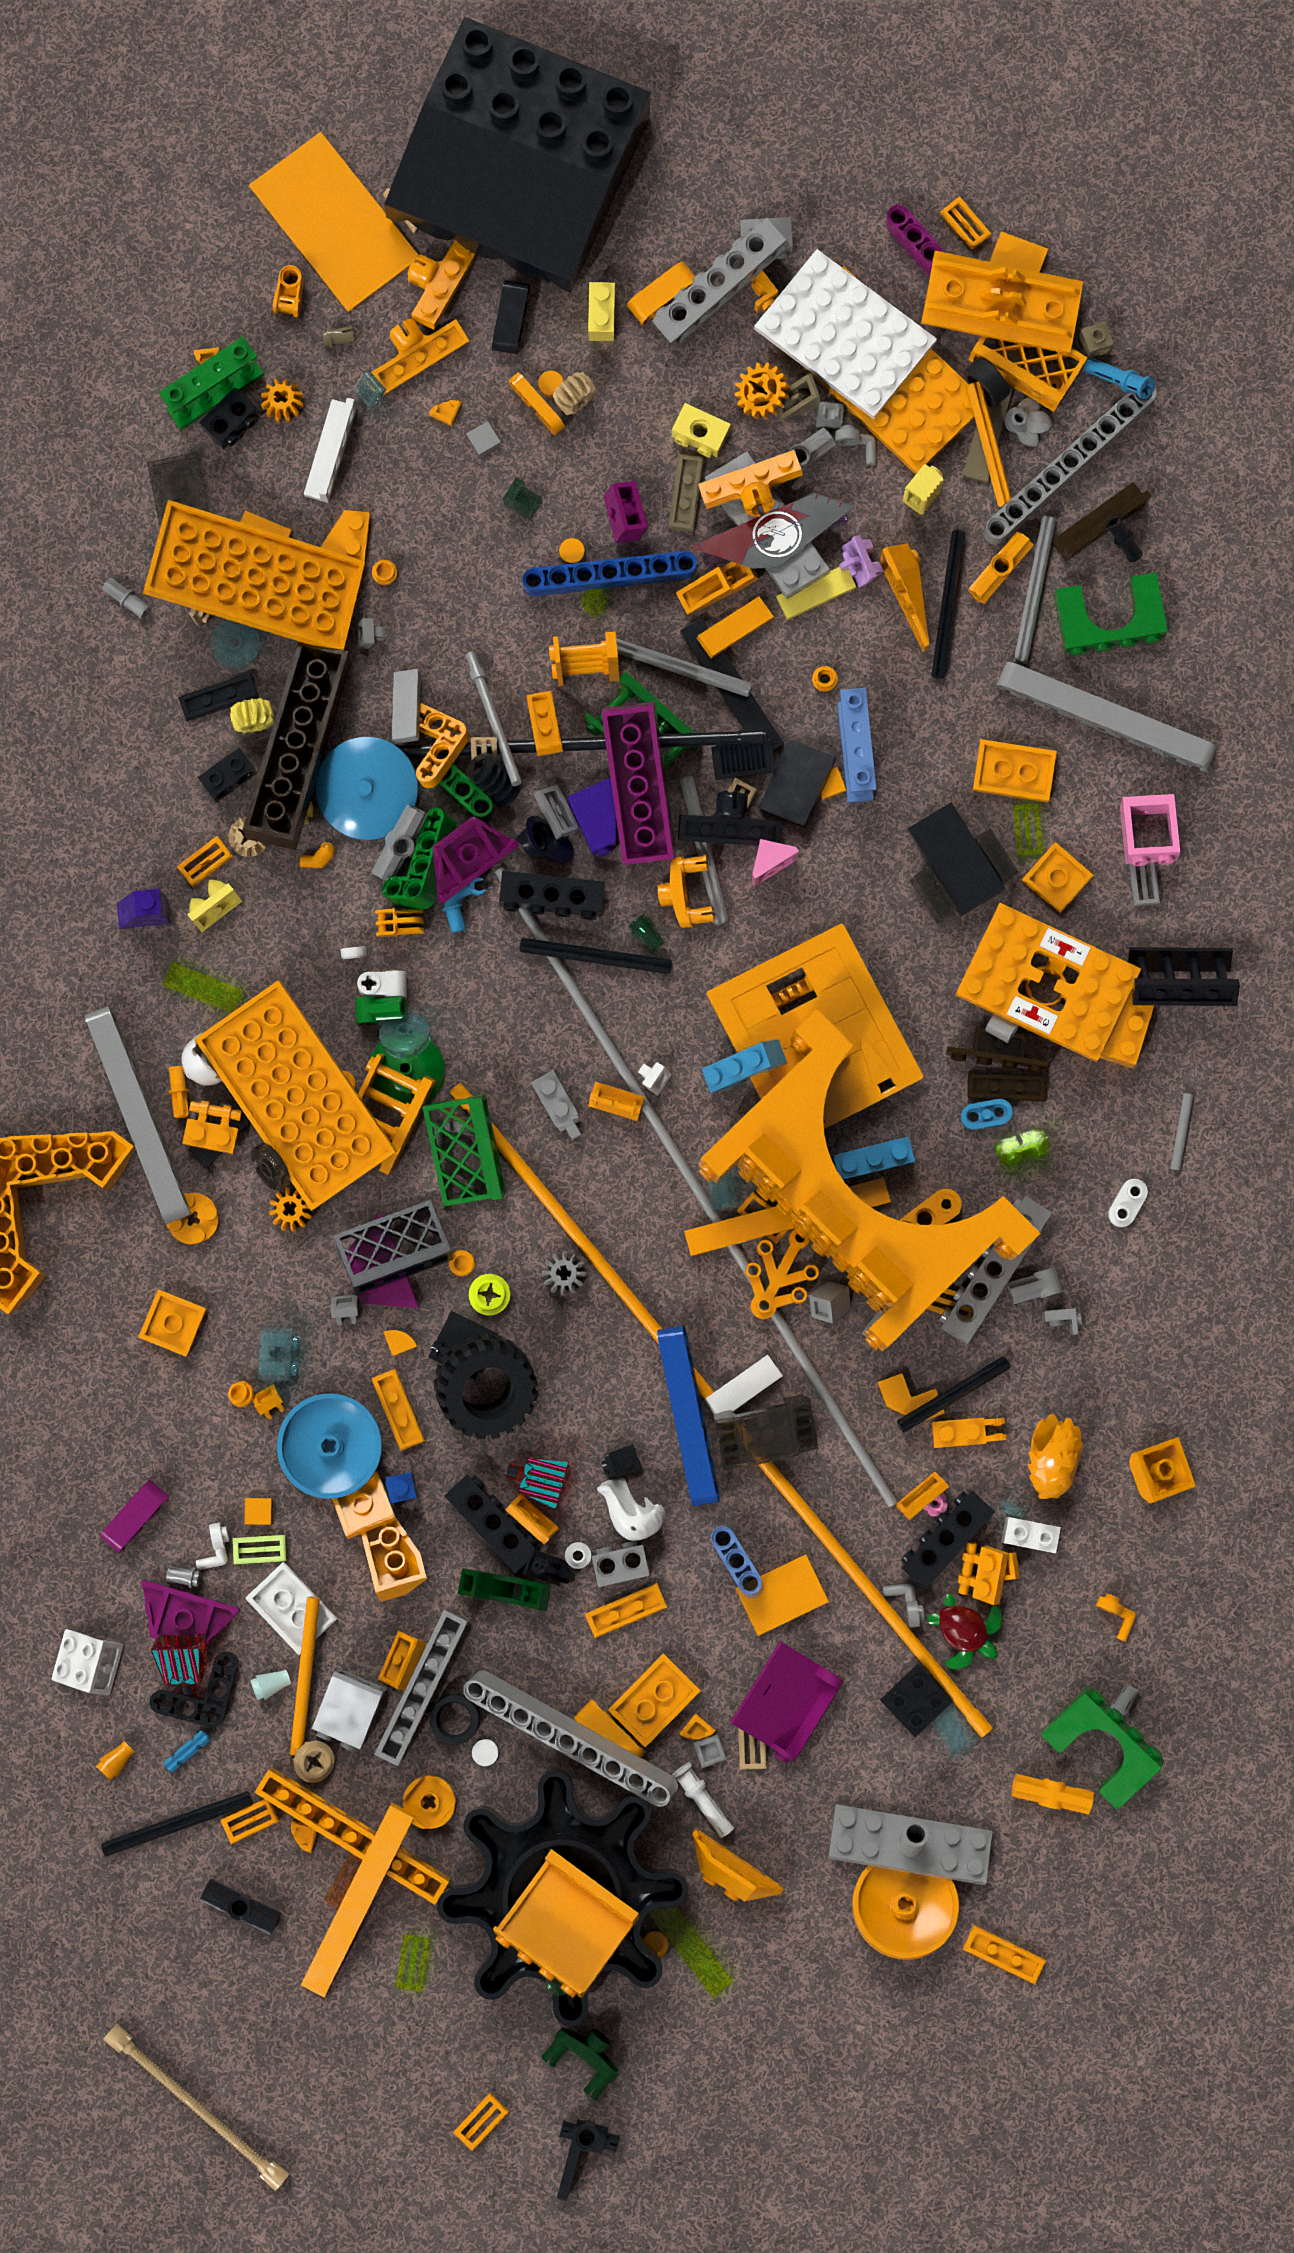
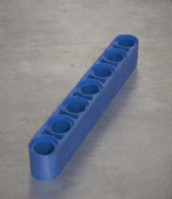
(620, 566)
(688, 1415)

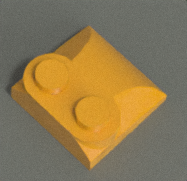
(1161, 1470)

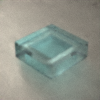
(370, 390)

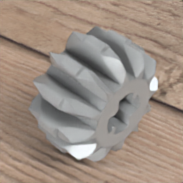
(570, 1268)

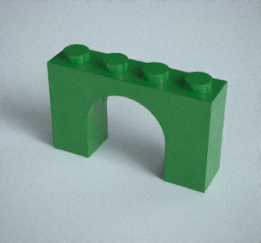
(1081, 634)
(1090, 1712)

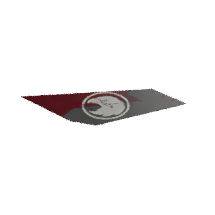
(777, 535)

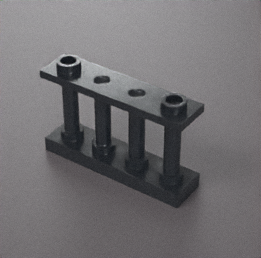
(1183, 992)

